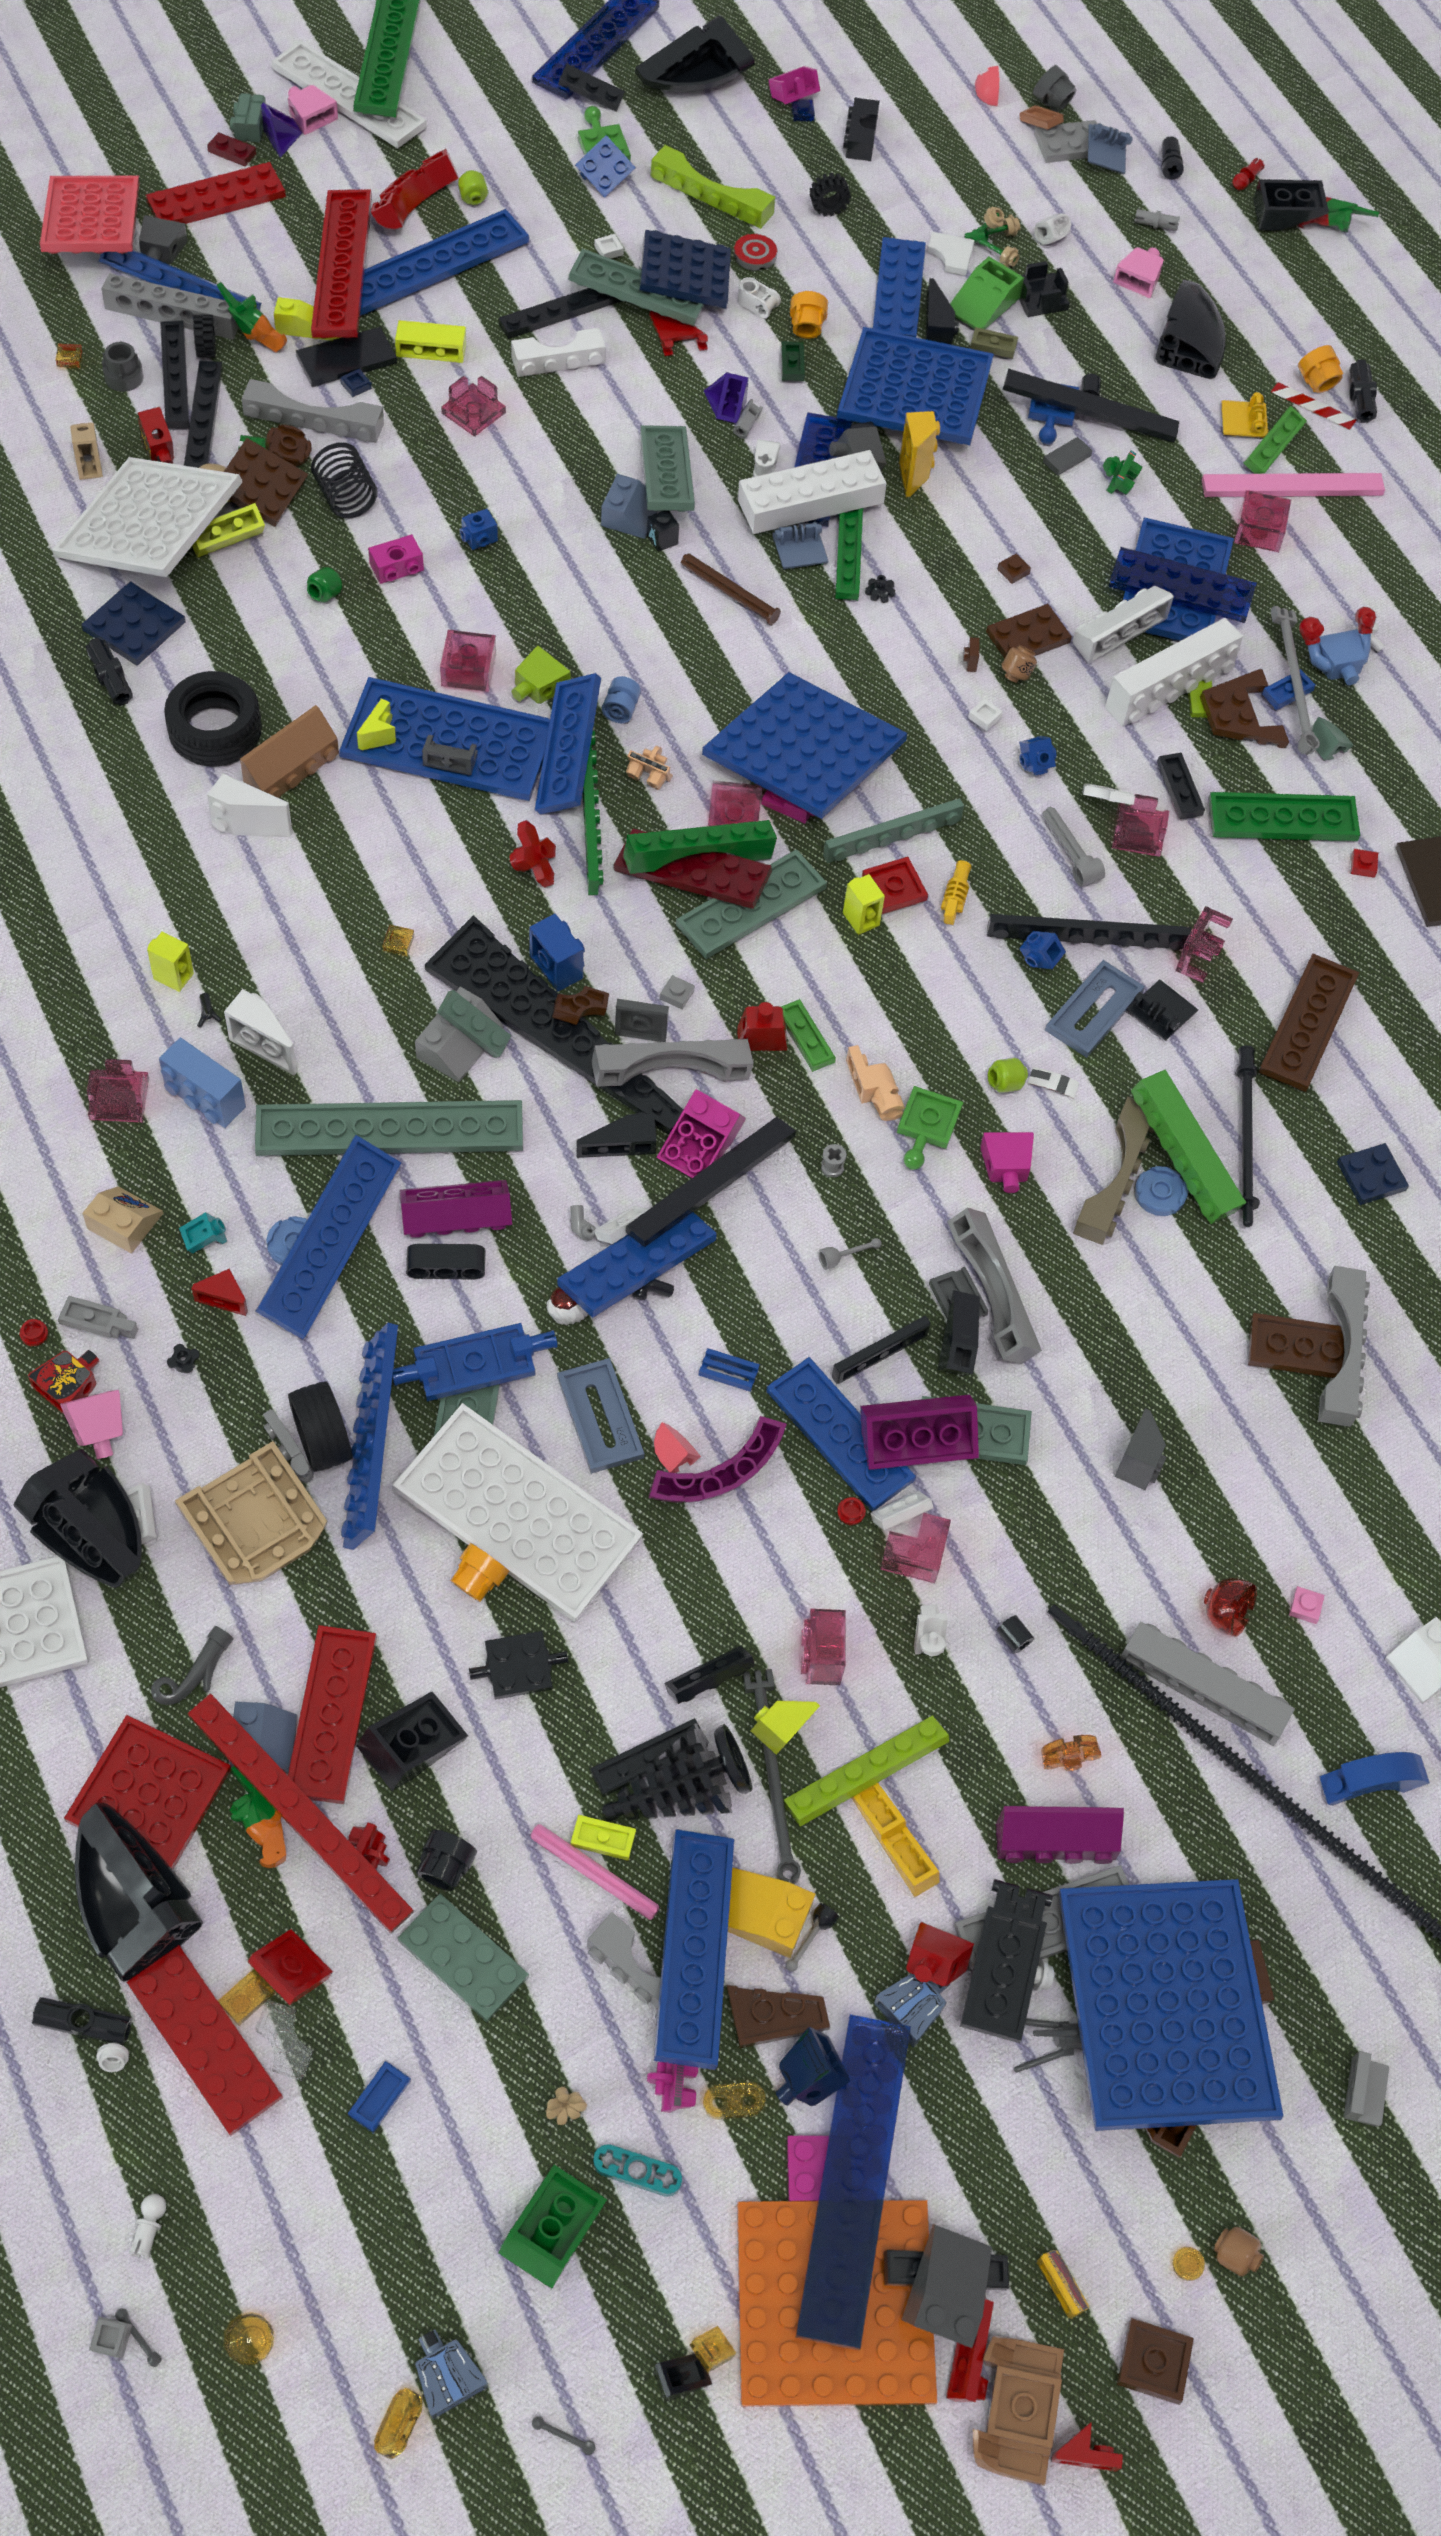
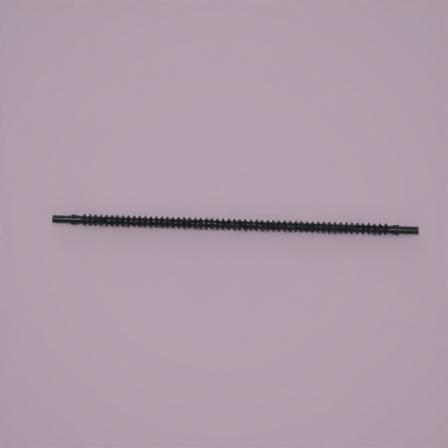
(1076, 1629)

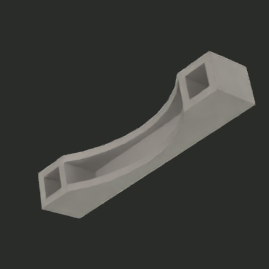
(354, 421)
(722, 1058)
(1346, 1297)
(1011, 1324)

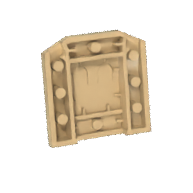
(254, 1517)

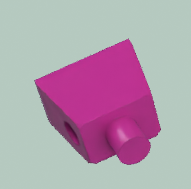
(1007, 1157)

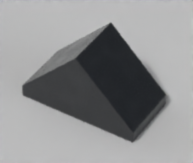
(681, 2377)

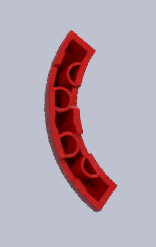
(412, 189)

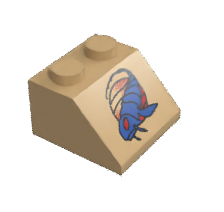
(121, 1217)

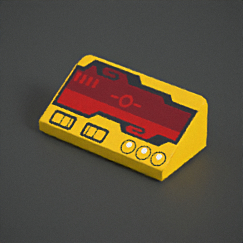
(1062, 2284)

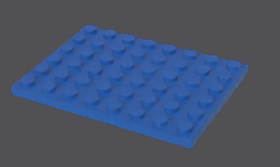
(1168, 2005)

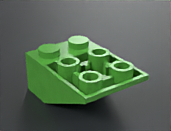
(987, 294)

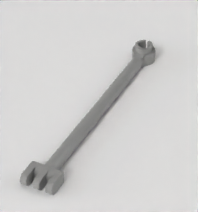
(1287, 619)

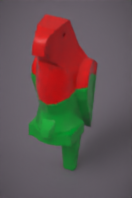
(1340, 214)

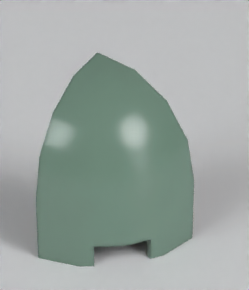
(1331, 739)

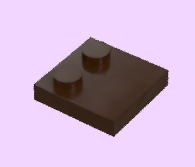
(1155, 2361)

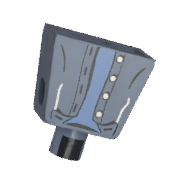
(912, 2005)
(447, 2374)

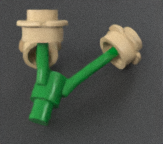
(995, 219)

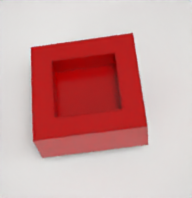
(1364, 863)

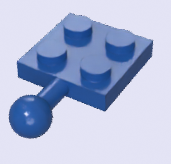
(1052, 415)

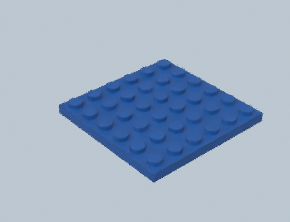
(913, 374)
(804, 744)

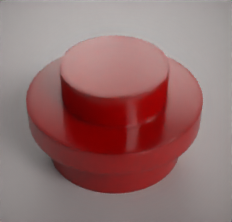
(33, 1332)
(851, 1511)

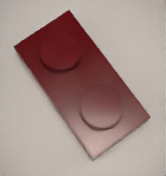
(231, 149)

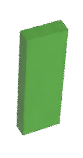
(807, 1036)

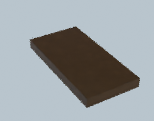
(1423, 869)

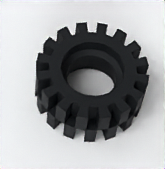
(825, 186)
(204, 335)

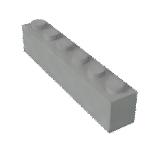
(1207, 1683)

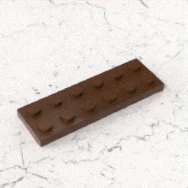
(1308, 1022)

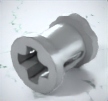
(833, 1160)

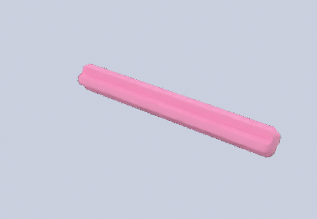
(594, 1871)

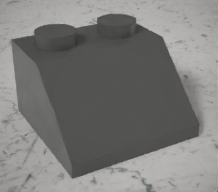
(1144, 1454)

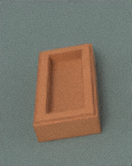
(1041, 117)

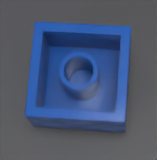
(556, 952)

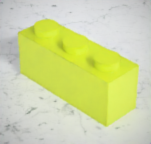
(430, 341)
(229, 530)

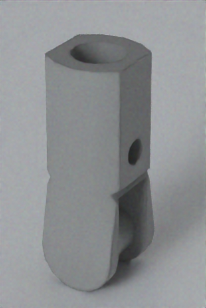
(747, 419)

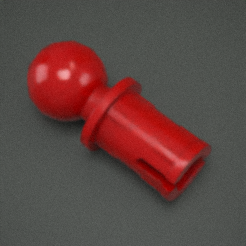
(1248, 174)

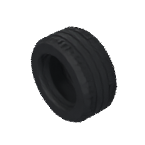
(207, 691)

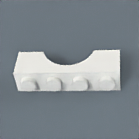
(534, 358)

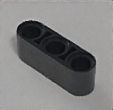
(445, 1261)

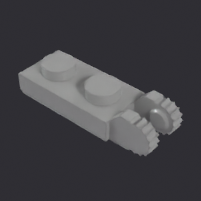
(288, 1447)

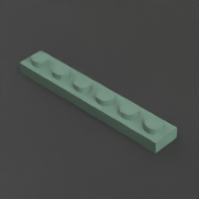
(893, 830)

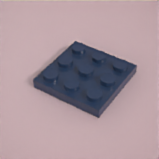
(133, 623)

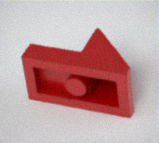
(1078, 2453)

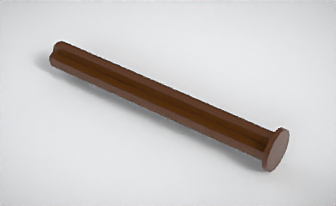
(731, 589)

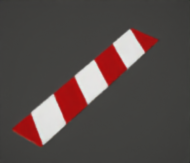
(1314, 405)

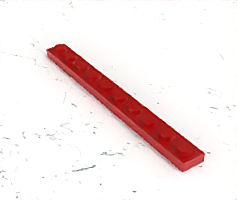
(301, 1813)

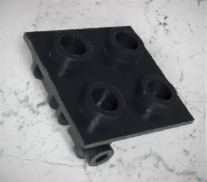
(1162, 1009)

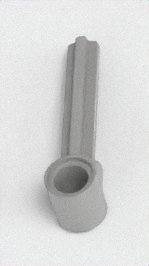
(1085, 868)

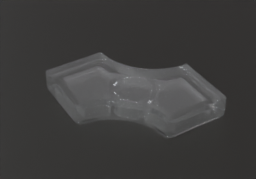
(290, 2054)

